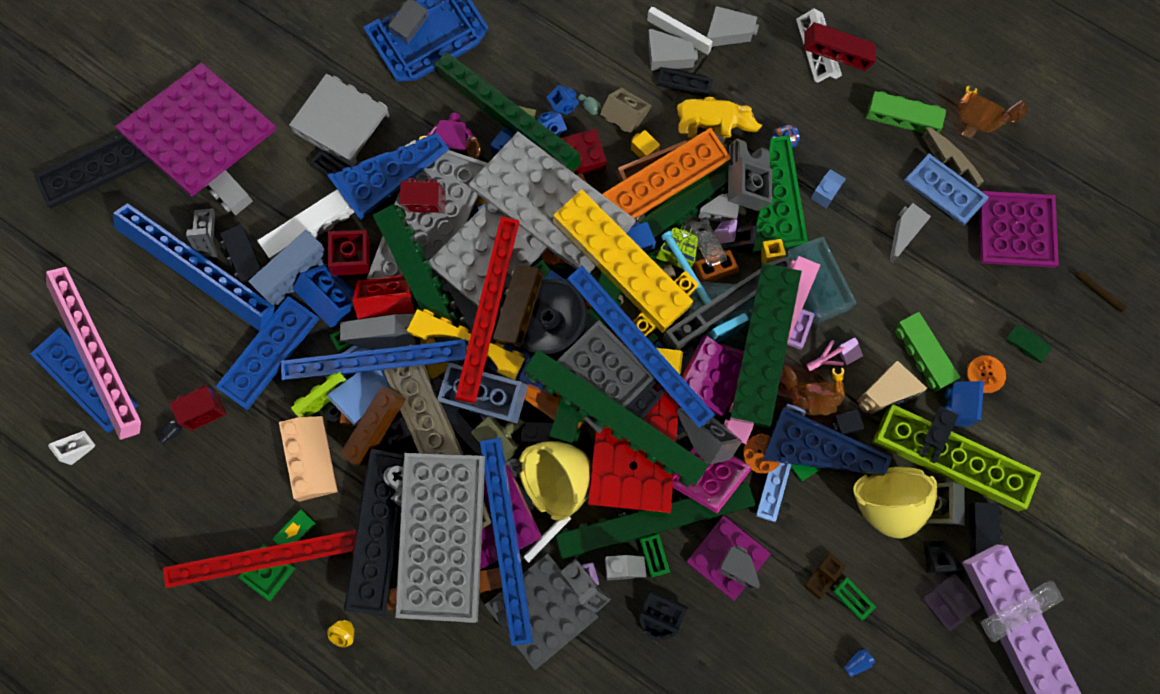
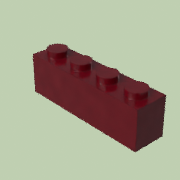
(839, 46)

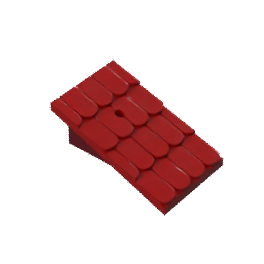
(638, 486)

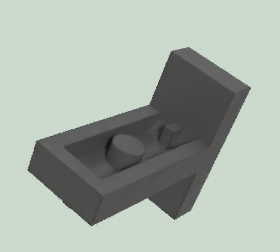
(202, 233)
(588, 591)

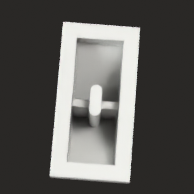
(72, 447)

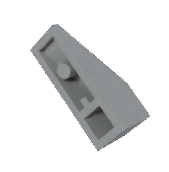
(907, 227)

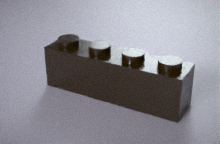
(518, 306)

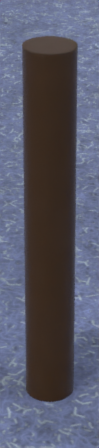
(1101, 291)

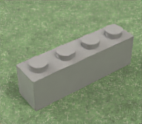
(230, 192)

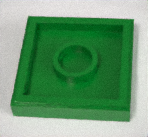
(268, 580)

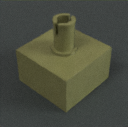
(495, 428)

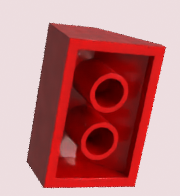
(383, 297)

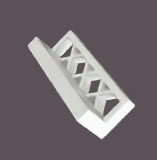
(832, 67)

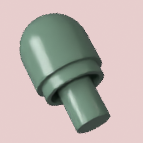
(590, 104)

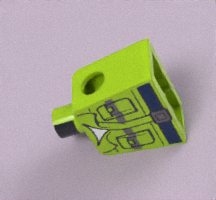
(685, 241)

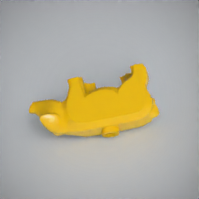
(714, 114)

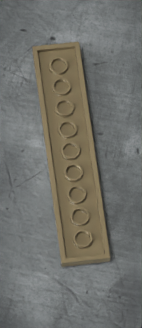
(426, 416)

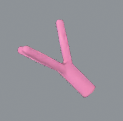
(824, 357)

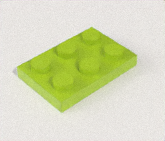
(318, 397)

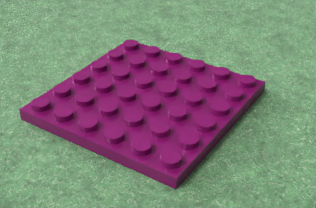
(196, 129)

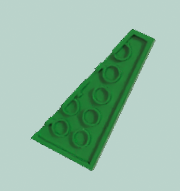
(784, 216)

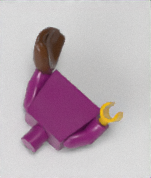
(457, 136)

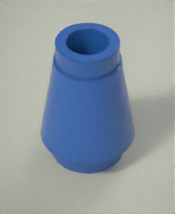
(860, 662)

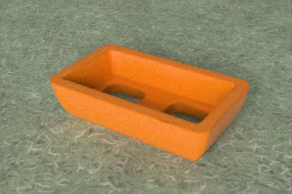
(719, 272)

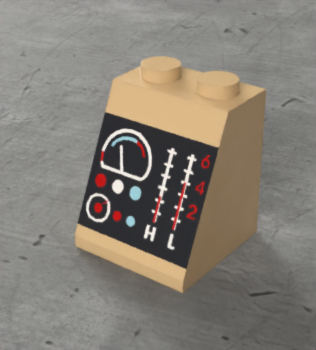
(893, 387)

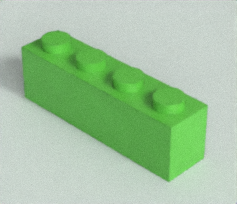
(905, 113)
(926, 352)

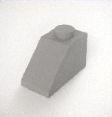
(719, 209)

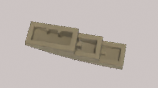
(948, 154)

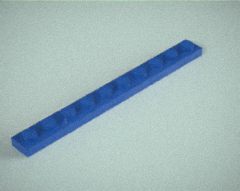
(641, 346)
(374, 360)
(506, 542)

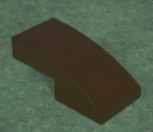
(824, 576)

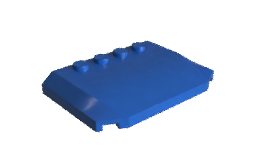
(450, 28)

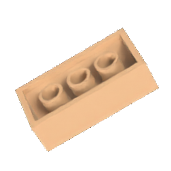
(308, 457)

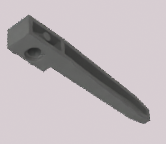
(715, 310)

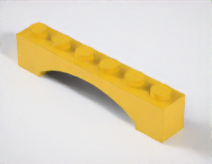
(426, 326)

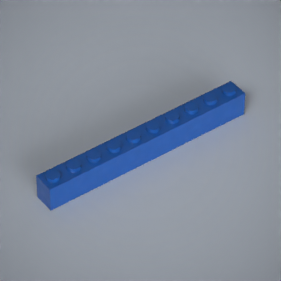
(193, 266)

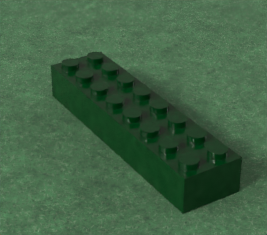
(765, 345)

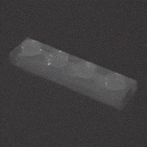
(1022, 611)

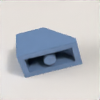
(828, 188)

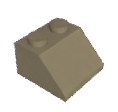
(625, 110)

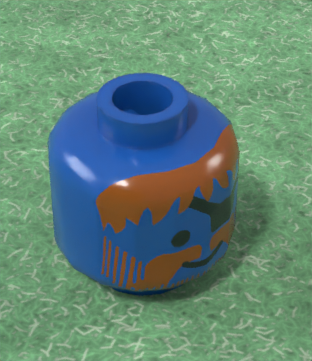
(786, 131)

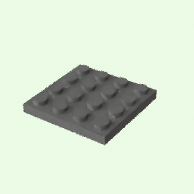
(606, 366)
(553, 611)

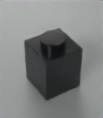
(847, 423)

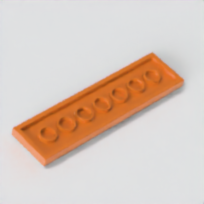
(669, 174)

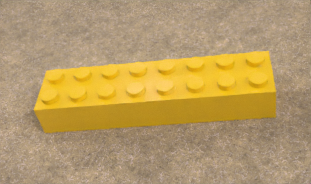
(622, 261)

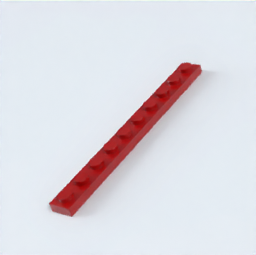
(487, 310)
(259, 559)

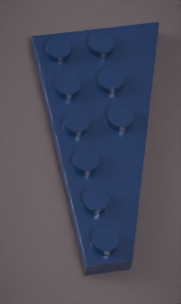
(811, 444)

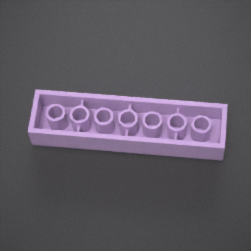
(1032, 644)

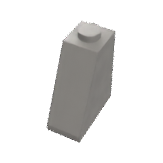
(731, 27)
(670, 51)
(624, 567)

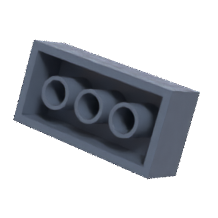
(281, 273)
(496, 396)

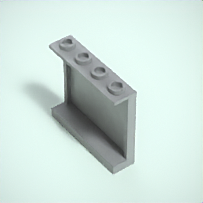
(338, 119)

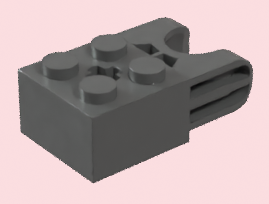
(749, 176)

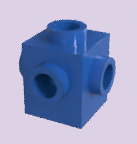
(563, 99)
(553, 121)

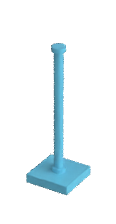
(723, 329)

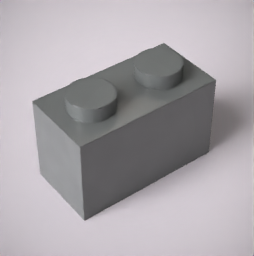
(408, 20)

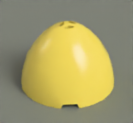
(556, 477)
(897, 501)

